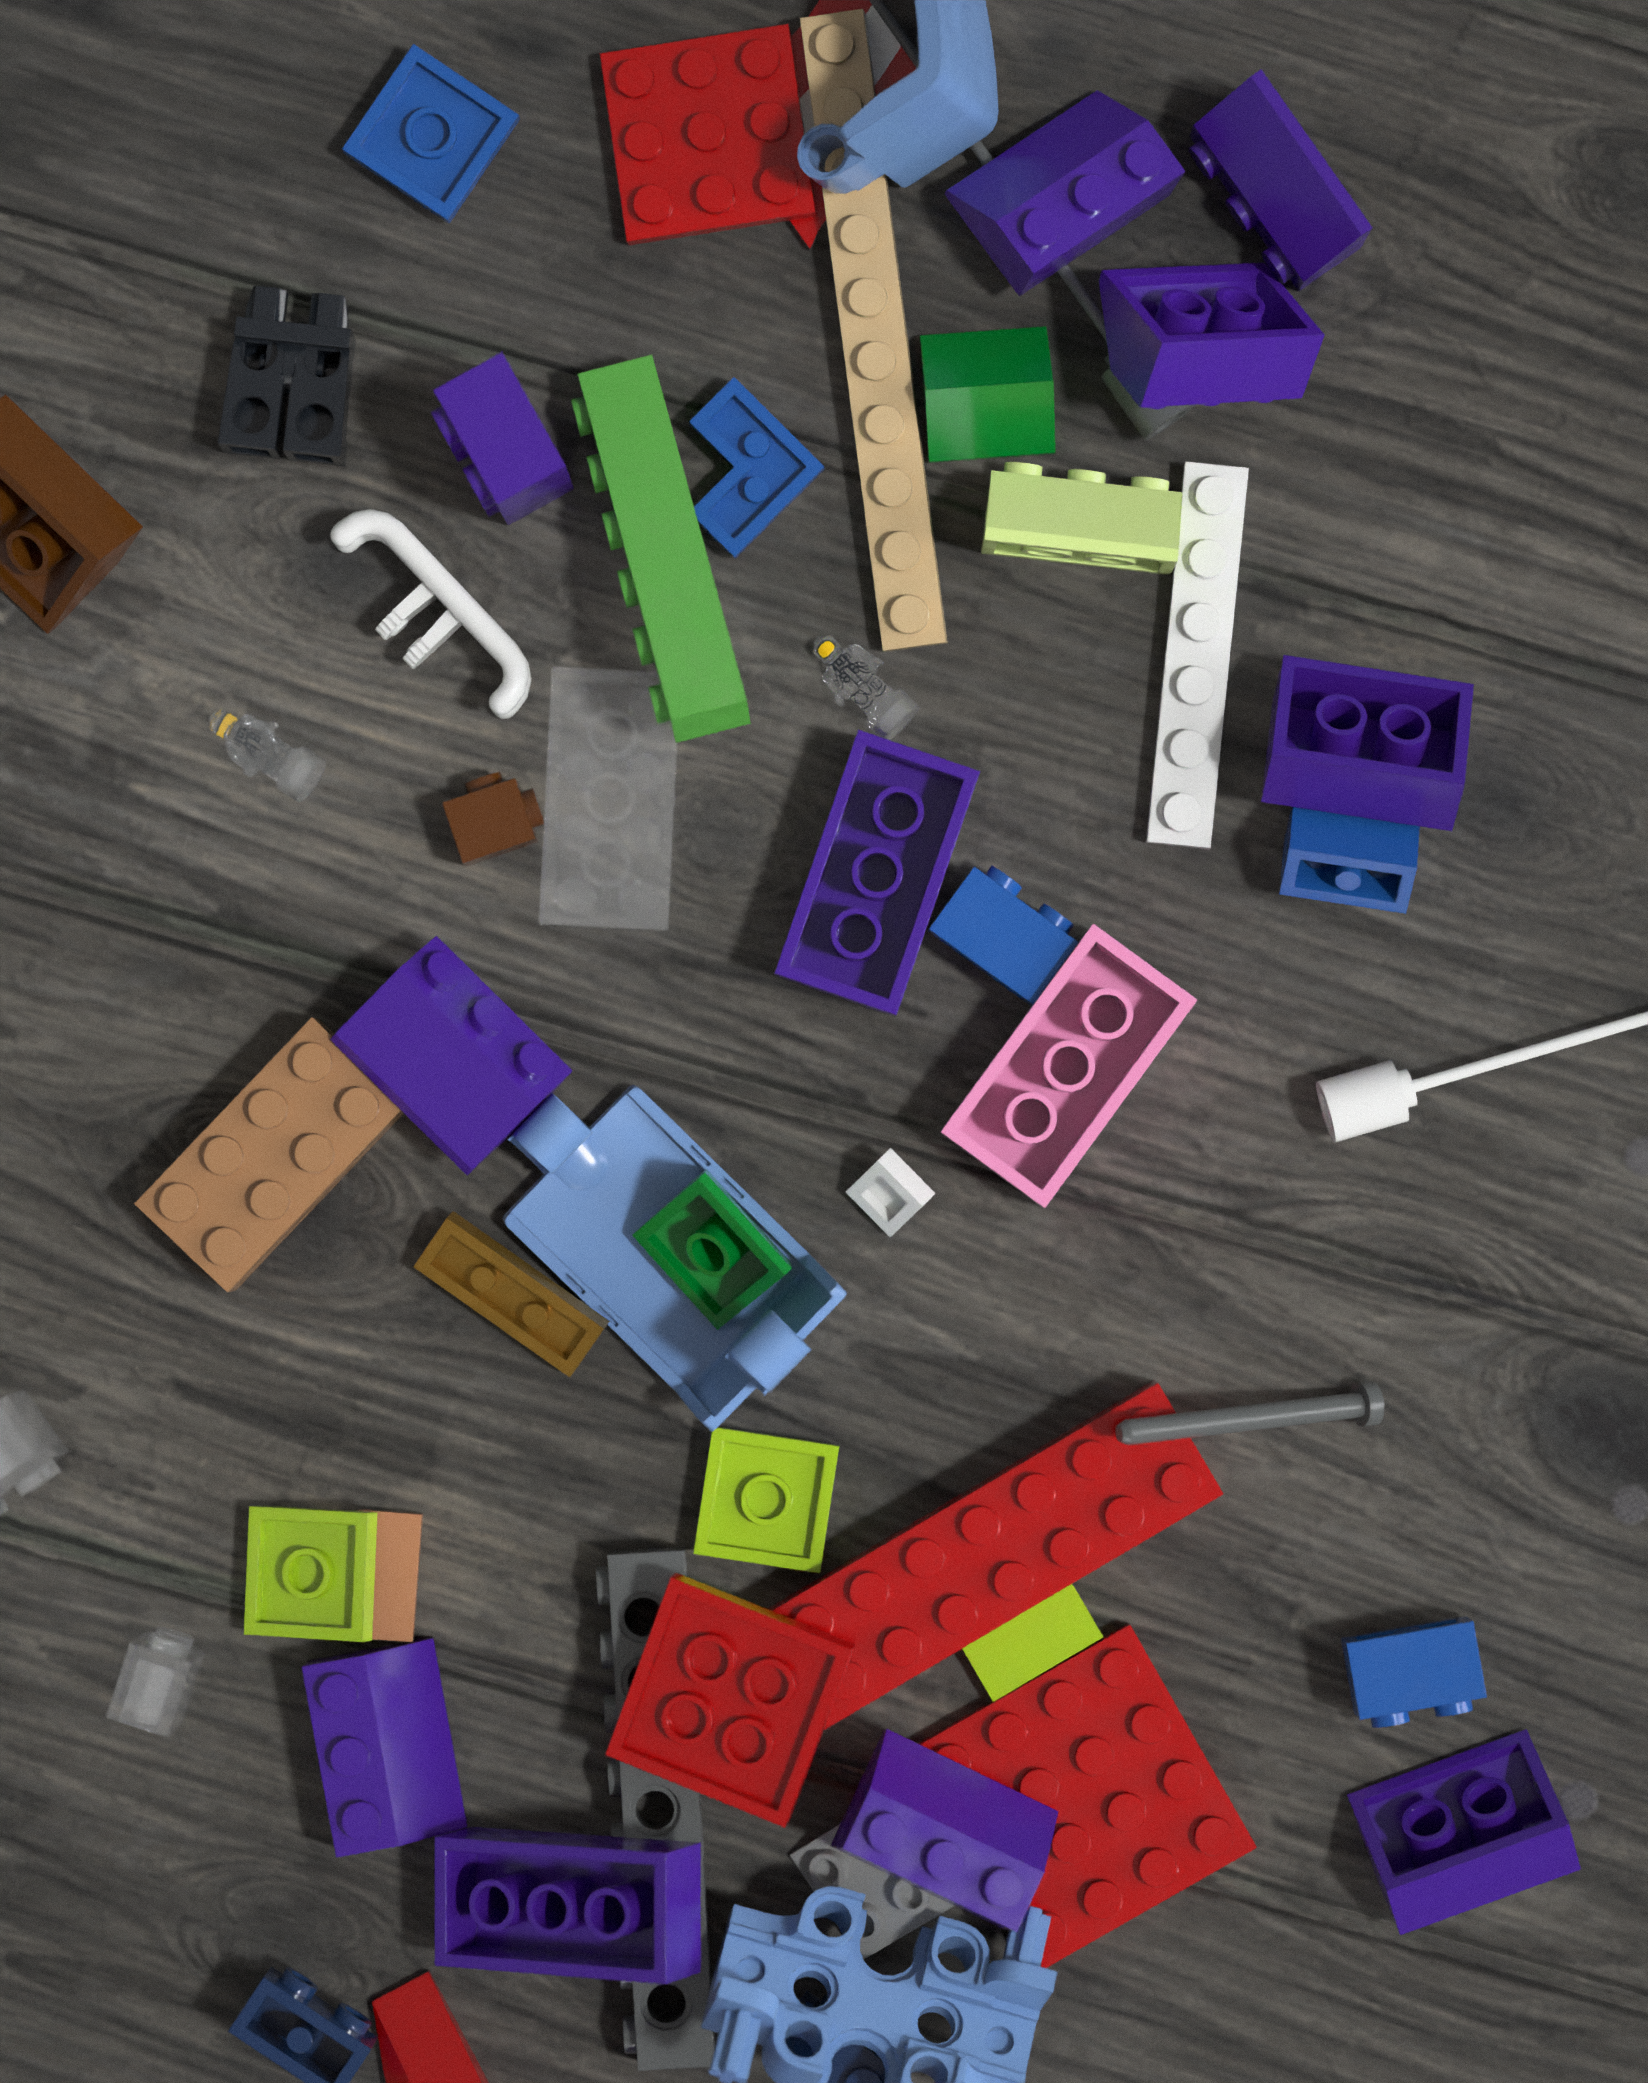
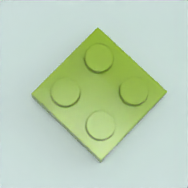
(766, 1499)
(310, 1573)

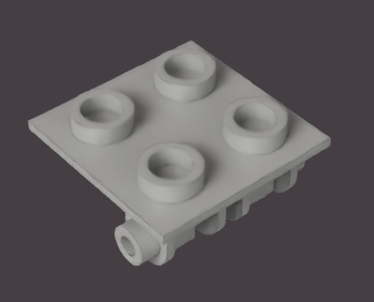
(891, 1904)

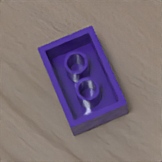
(496, 426)
(1368, 743)

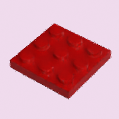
(707, 134)
(730, 1699)

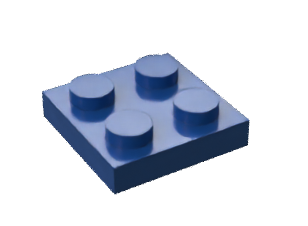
(431, 133)

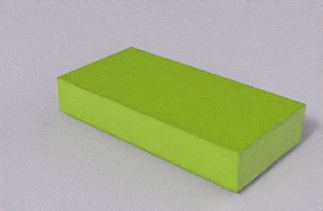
(1032, 1642)

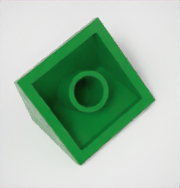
(988, 394)
(712, 1249)

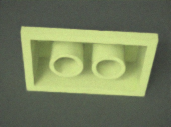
(1082, 519)

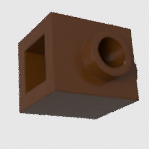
(493, 818)

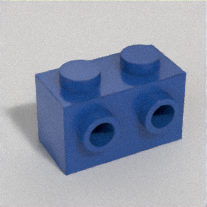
(1349, 860)
(1005, 934)
(1414, 1670)

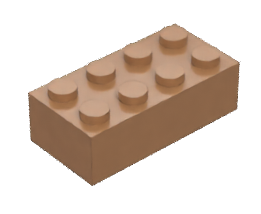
(269, 1157)

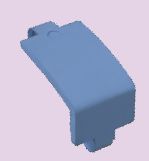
(924, 115)
(581, 1224)

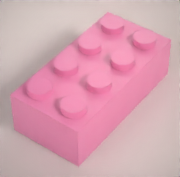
(1068, 1066)

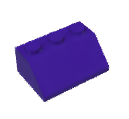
(1278, 183)
(1065, 189)
(1206, 335)
(451, 1055)
(384, 1746)
(948, 1831)
(1464, 1831)

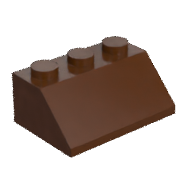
(54, 523)

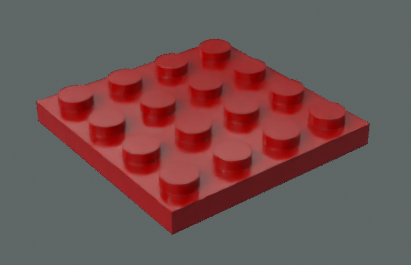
(1123, 1772)

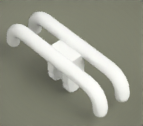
(440, 585)

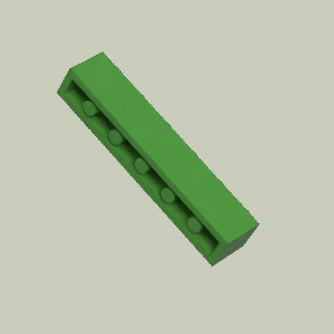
(663, 550)

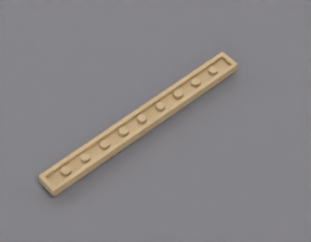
(876, 351)

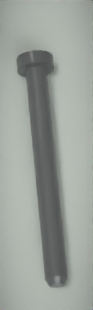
(1362, 1404)

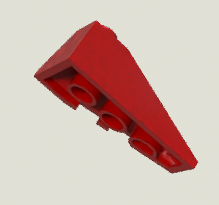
(422, 2036)

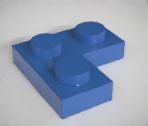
(766, 466)

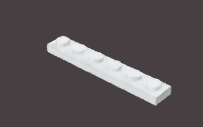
(1197, 656)

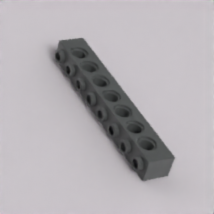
(656, 2038)

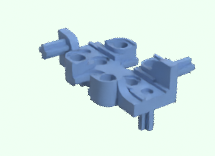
(987, 2006)

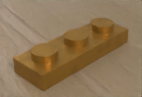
(511, 1294)

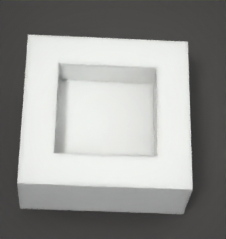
(890, 1192)

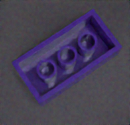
(877, 873)
(568, 1904)

